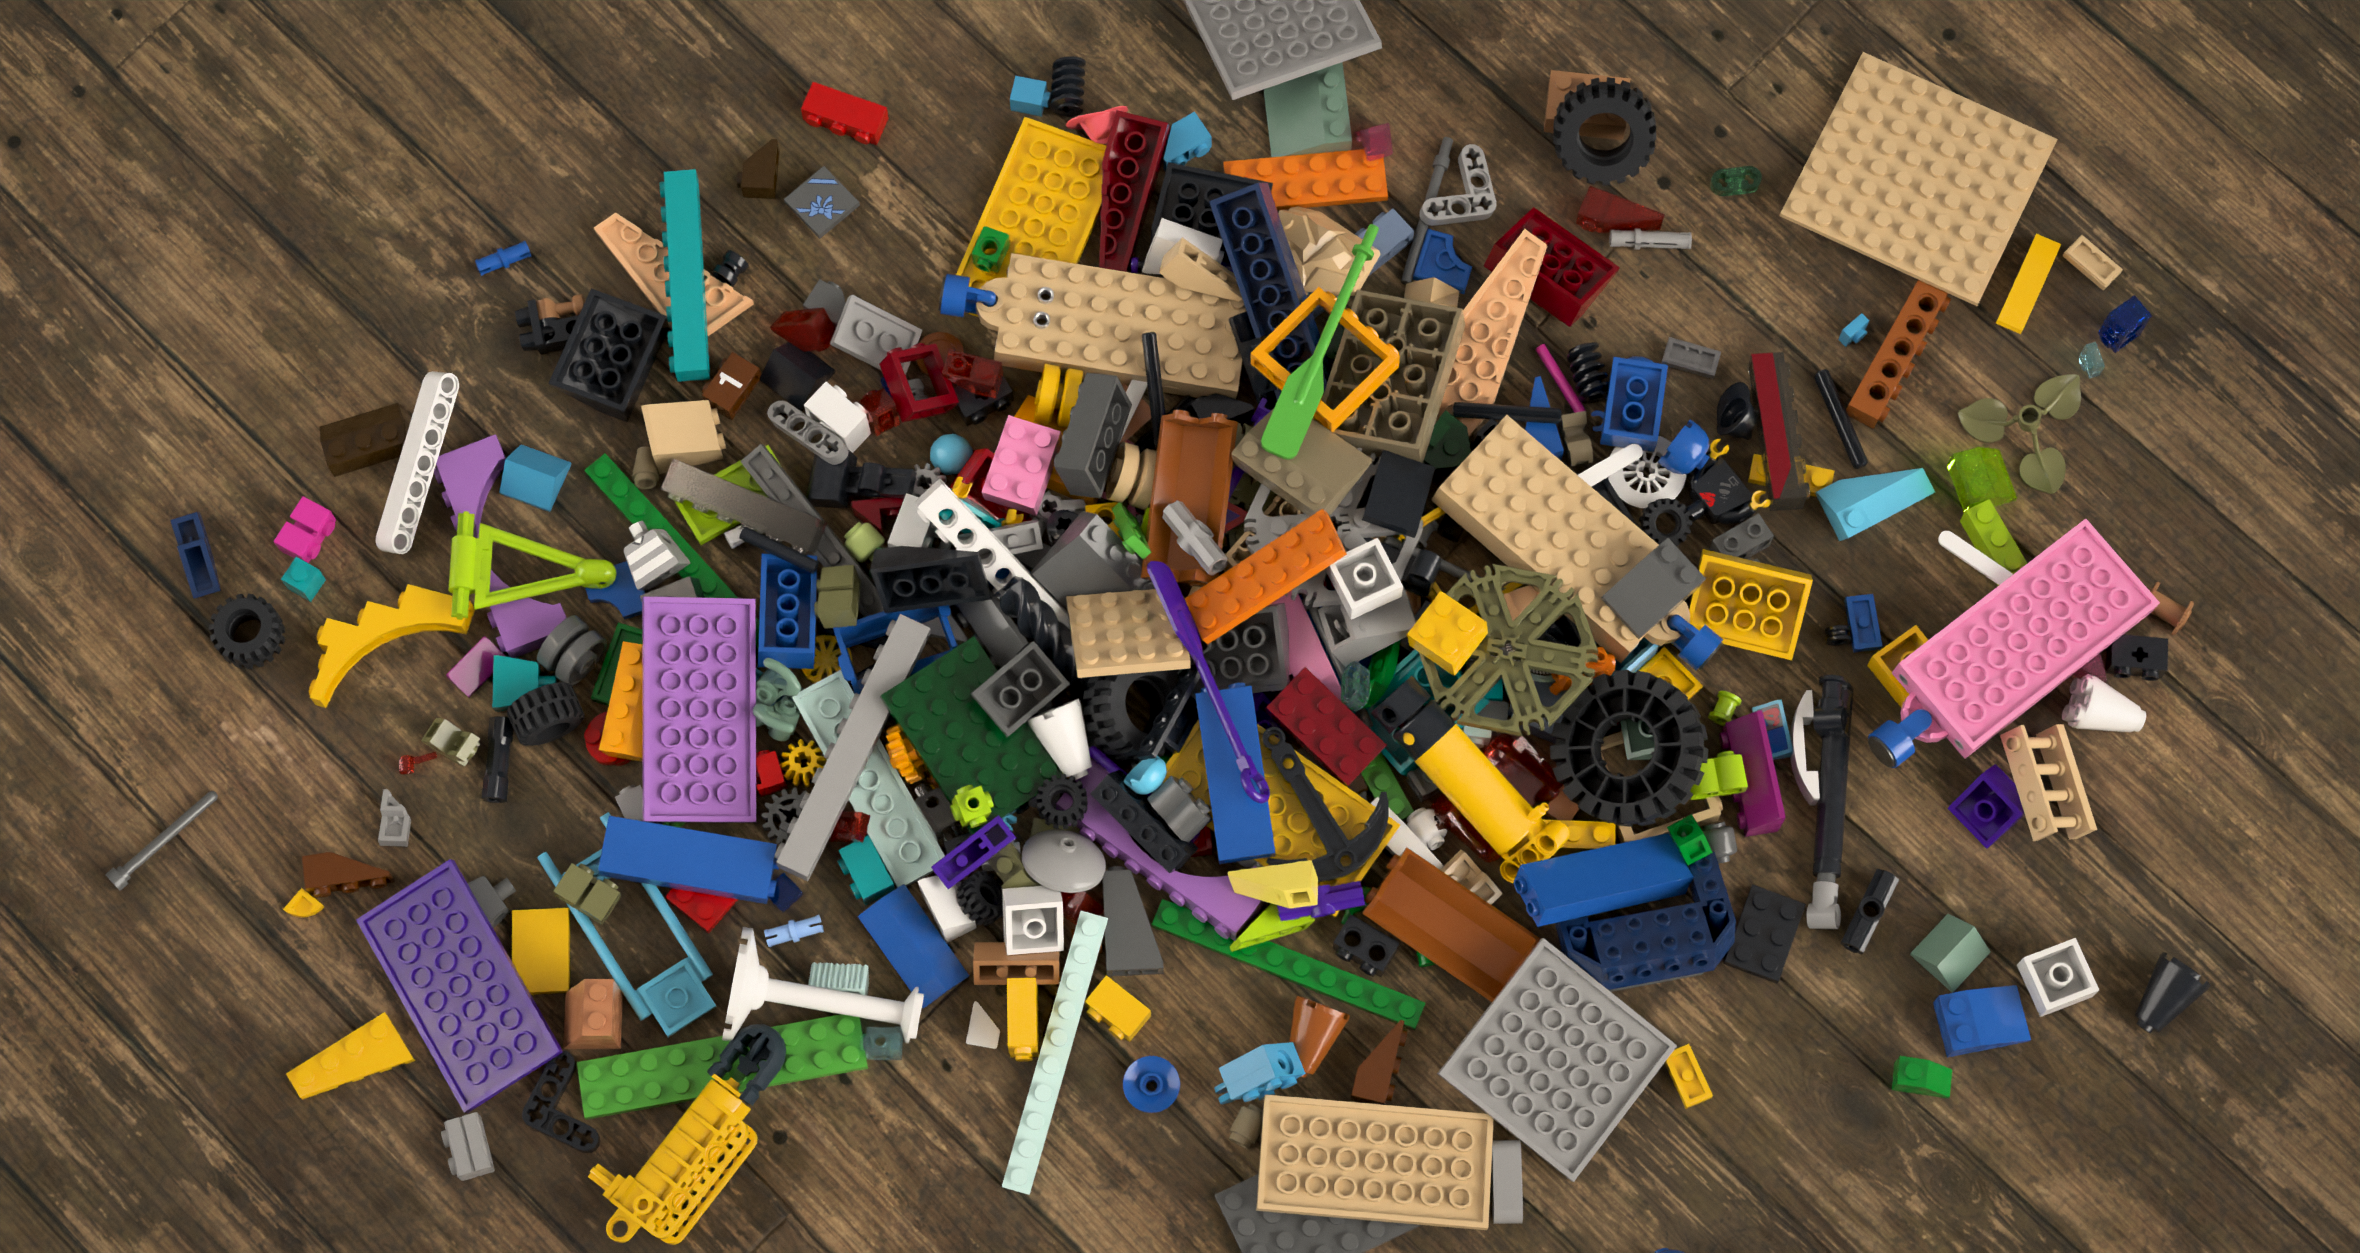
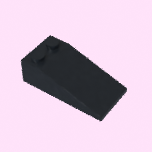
(927, 577)

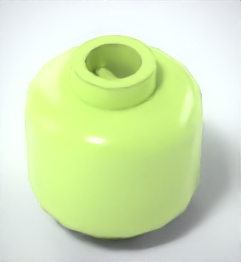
(863, 541)

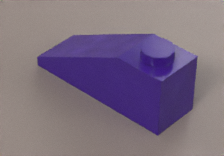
(973, 852)

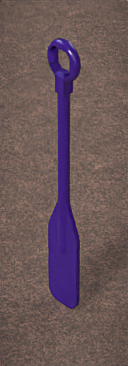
(1187, 632)

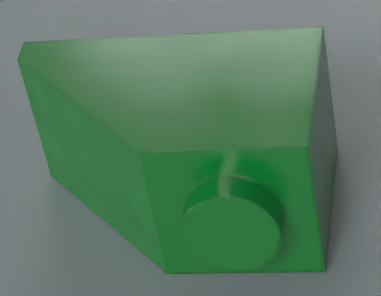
(1921, 1077)

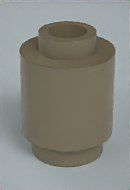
(1246, 1126)

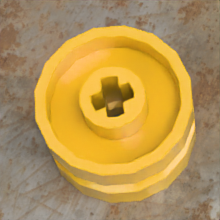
(1053, 395)

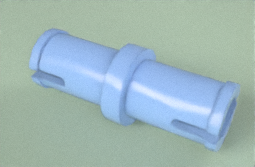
(793, 930)

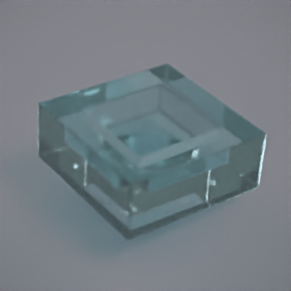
(2091, 360)

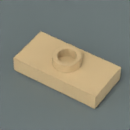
(2092, 262)

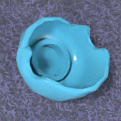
(950, 453)
(1147, 776)

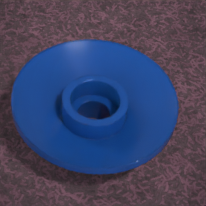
(1151, 1070)

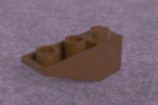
(334, 873)
(1375, 1072)

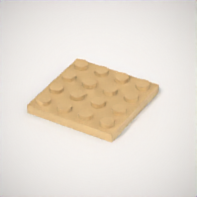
(1123, 634)

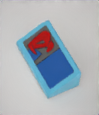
(1776, 729)

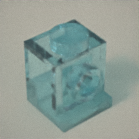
(889, 1050)

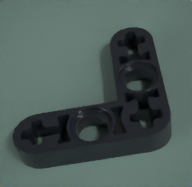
(551, 1115)

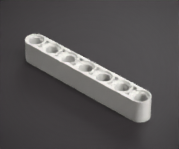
(421, 445)

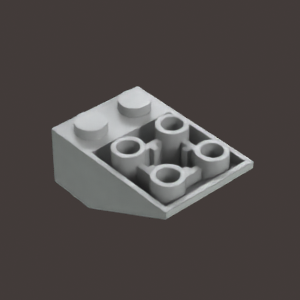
(1368, 633)

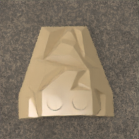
(1322, 250)

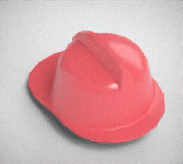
(1097, 124)

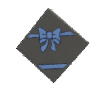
(821, 202)

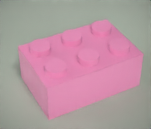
(1022, 465)

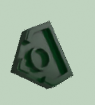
(1448, 443)

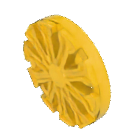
(825, 660)

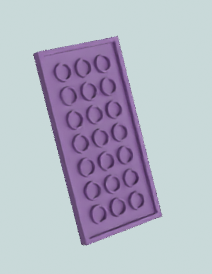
(699, 709)

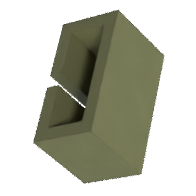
(838, 596)
(587, 893)

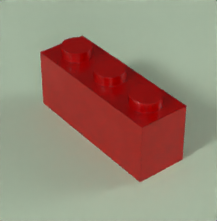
(844, 114)

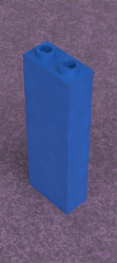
(1239, 823)
(688, 860)
(1602, 879)

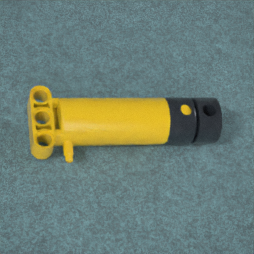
(1469, 779)

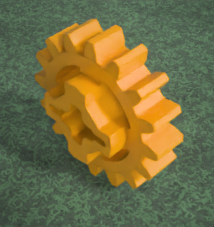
(903, 755)

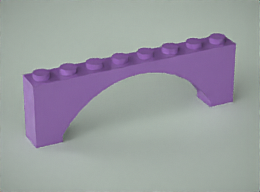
(468, 478)
(1208, 897)

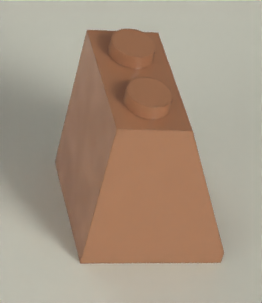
(593, 1015)

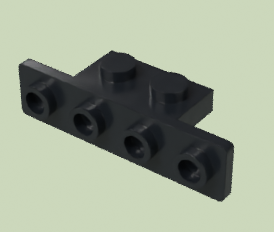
(1246, 344)
(1175, 720)

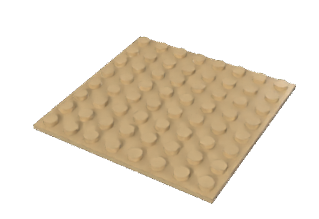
(1919, 178)

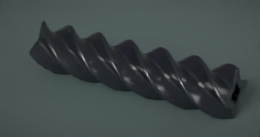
(1039, 622)

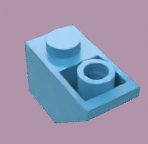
(1187, 140)

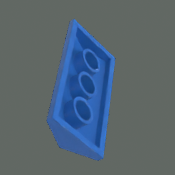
(913, 945)

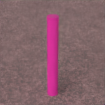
(1559, 378)

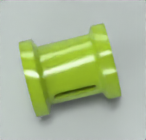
(1724, 708)

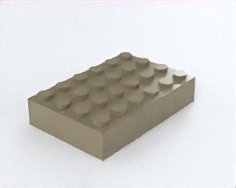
(1406, 405)

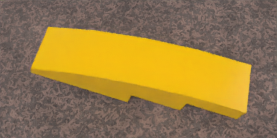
(2028, 283)

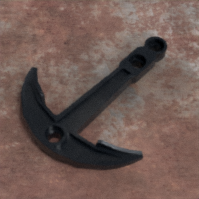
(1335, 842)

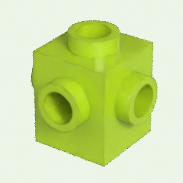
(967, 815)

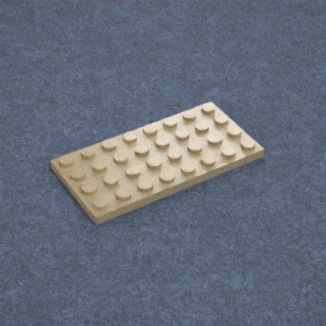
(1375, 1162)

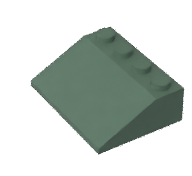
(1309, 114)

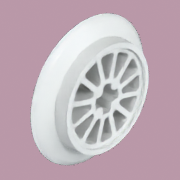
(1634, 497)

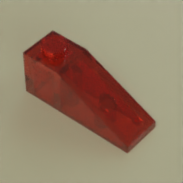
(1608, 212)

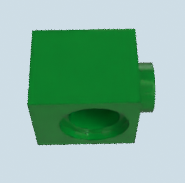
(990, 239)
(1689, 839)

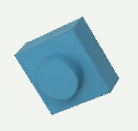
(1854, 331)

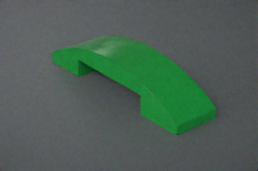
(1381, 671)

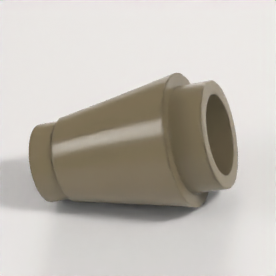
(645, 469)

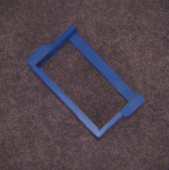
(876, 626)

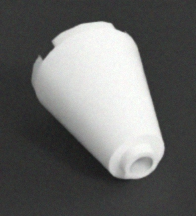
(1064, 737)

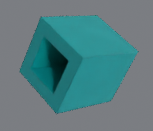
(303, 579)

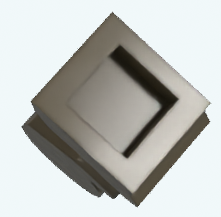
(1576, 441)

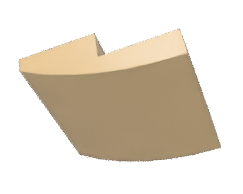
(1470, 876)

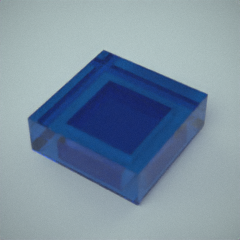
(785, 893)

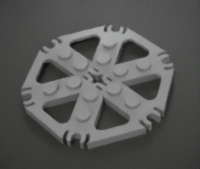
(1350, 532)

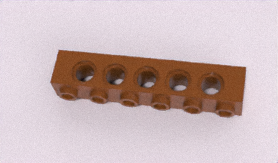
(1862, 405)

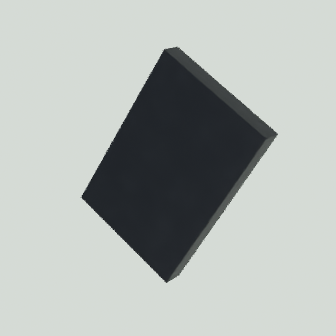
(1398, 493)

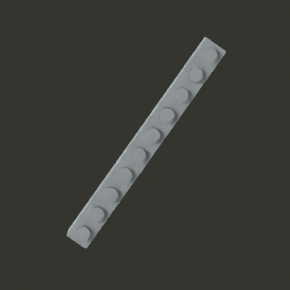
(852, 750)

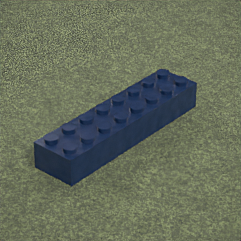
(1266, 272)

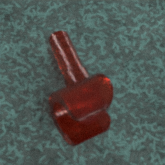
(407, 762)

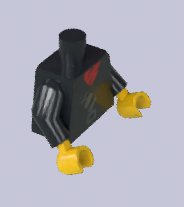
(1721, 493)

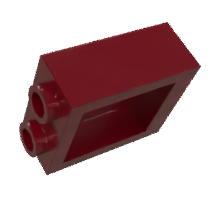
(901, 392)

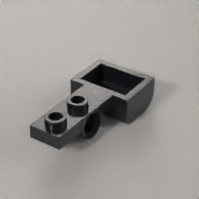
(834, 484)

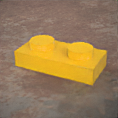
(1688, 1076)

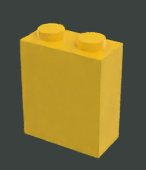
(1022, 1018)

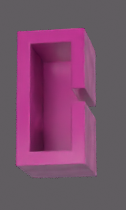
(308, 532)

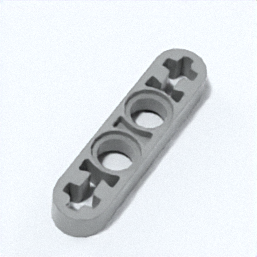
(809, 430)

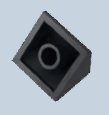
(795, 374)

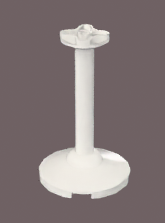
(753, 986)

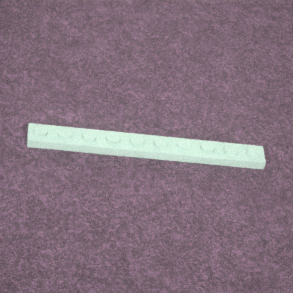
(1054, 1053)

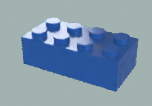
(787, 613)

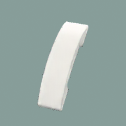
(1806, 780)

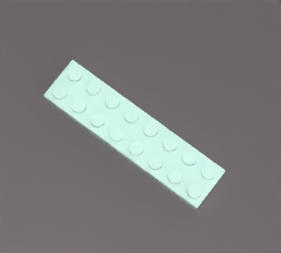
(895, 820)

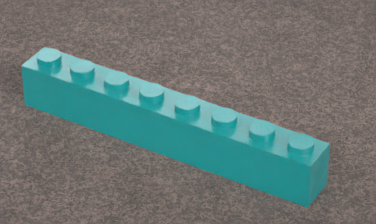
(686, 275)

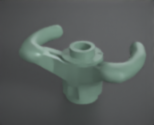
(774, 683)
(779, 718)

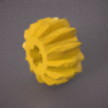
(793, 761)

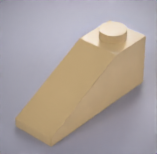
(1198, 272)

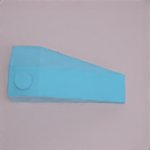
(1866, 500)

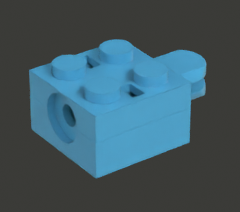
(1260, 1073)

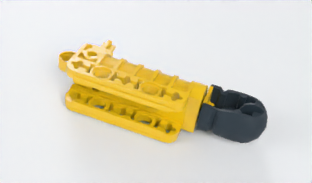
(696, 1145)

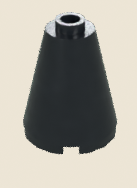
(2168, 993)

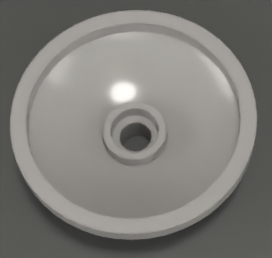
(1063, 860)

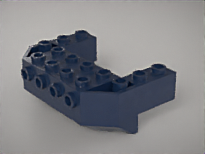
(1659, 941)

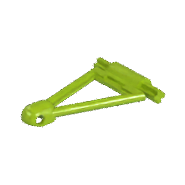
(472, 568)

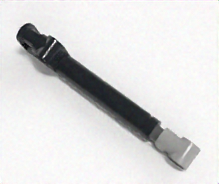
(1833, 725)

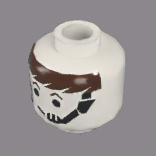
(1427, 827)

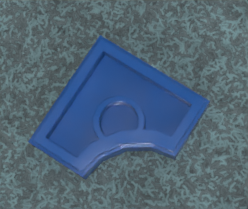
(1440, 261)
(620, 594)

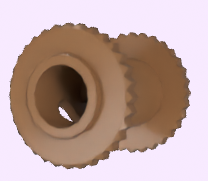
(2170, 610)

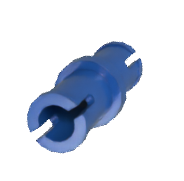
(503, 258)

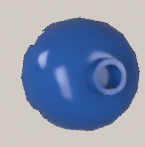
(1687, 450)

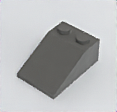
(1653, 588)
(1020, 689)

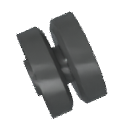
(572, 650)

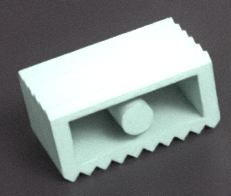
(842, 977)

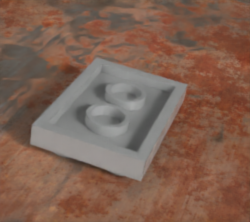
(872, 332)

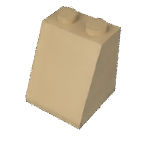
(683, 433)

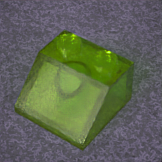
(1980, 476)

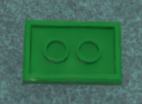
(605, 681)

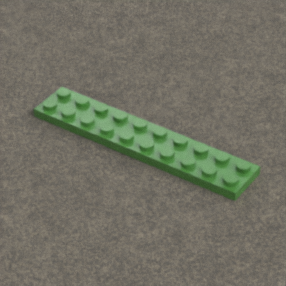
(680, 1070)

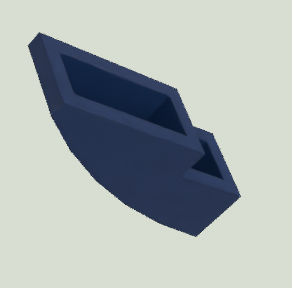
(196, 554)

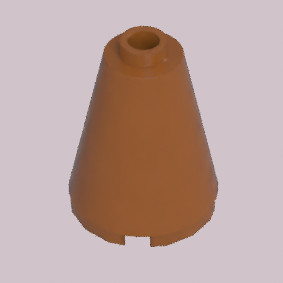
(1314, 1031)

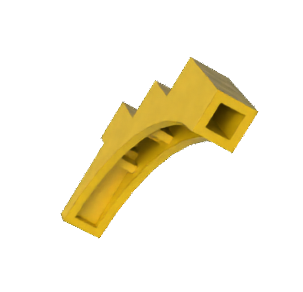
(378, 624)

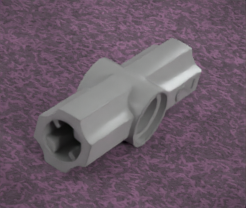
(1195, 537)

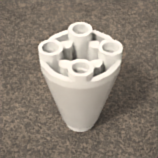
(2101, 707)

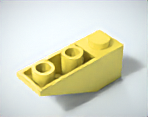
(1283, 884)

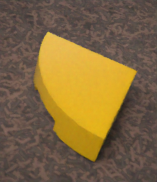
(303, 905)

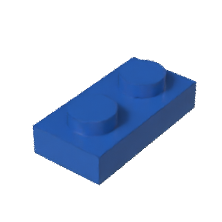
(1863, 623)

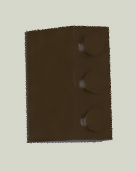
(363, 439)

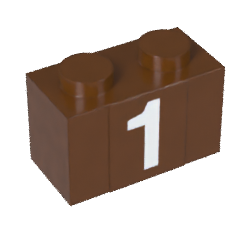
(731, 385)

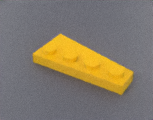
(361, 1053)

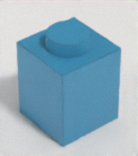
(1029, 96)

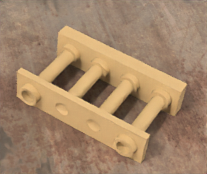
(2064, 777)

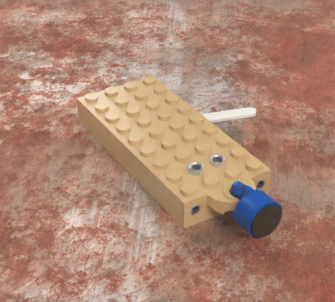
(1096, 325)
(1554, 523)

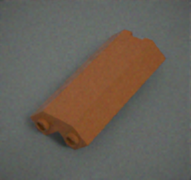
(1194, 469)
(1449, 924)

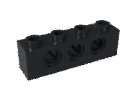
(1143, 822)

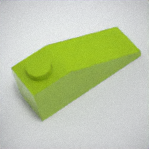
(1269, 927)

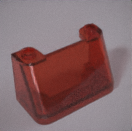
(1526, 773)

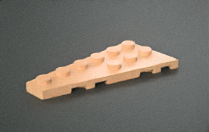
(644, 262)

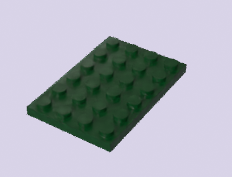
(960, 738)

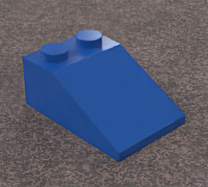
(1634, 404)
(1981, 1019)

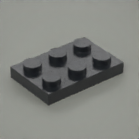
(1765, 934)

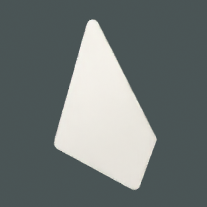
(982, 1029)

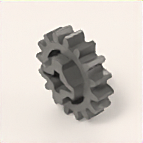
(781, 813)

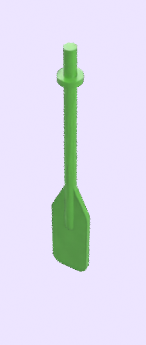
(1306, 385)

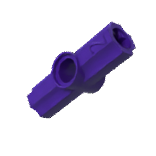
(1329, 900)

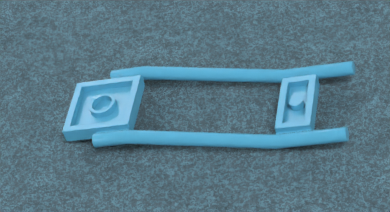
(672, 996)

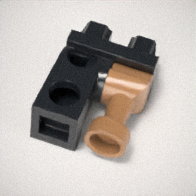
(549, 330)

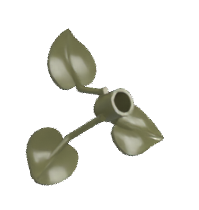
(1988, 416)

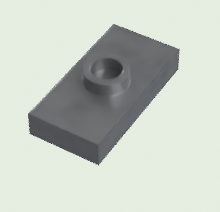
(1691, 357)

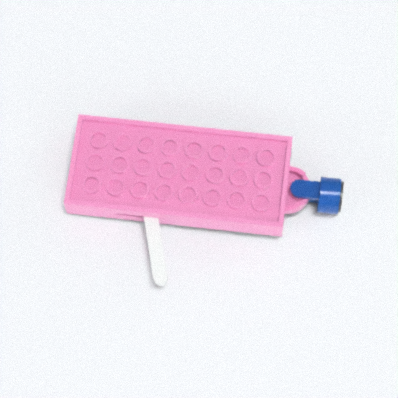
(2013, 642)

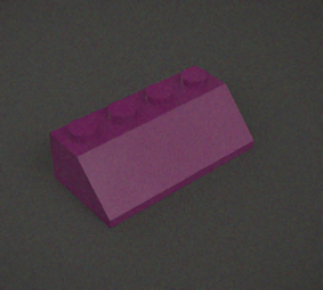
(1762, 803)

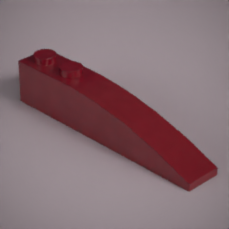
(1128, 183)

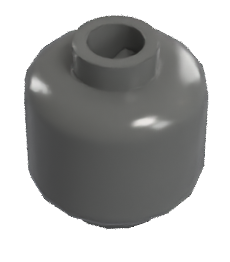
(1721, 840)

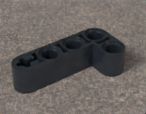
(1420, 571)

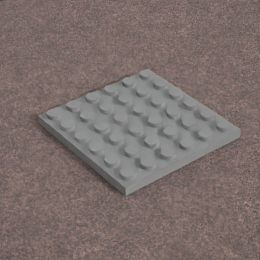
(1280, 40)
(1557, 1059)

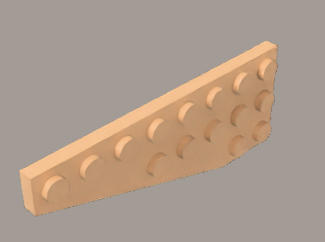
(1492, 328)

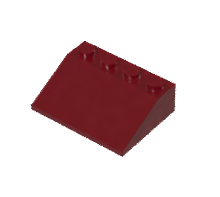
(1570, 271)

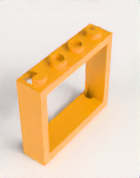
(1278, 375)

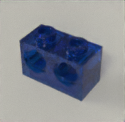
(2124, 324)

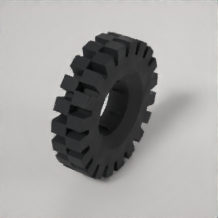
(1669, 773)

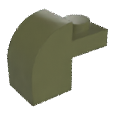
(451, 741)
(1010, 869)

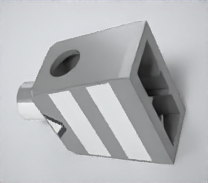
(652, 556)

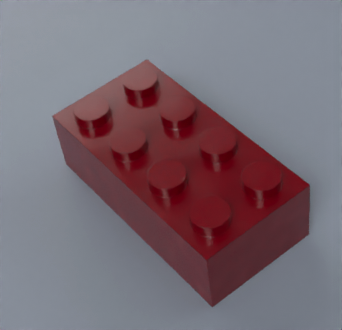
(1325, 727)

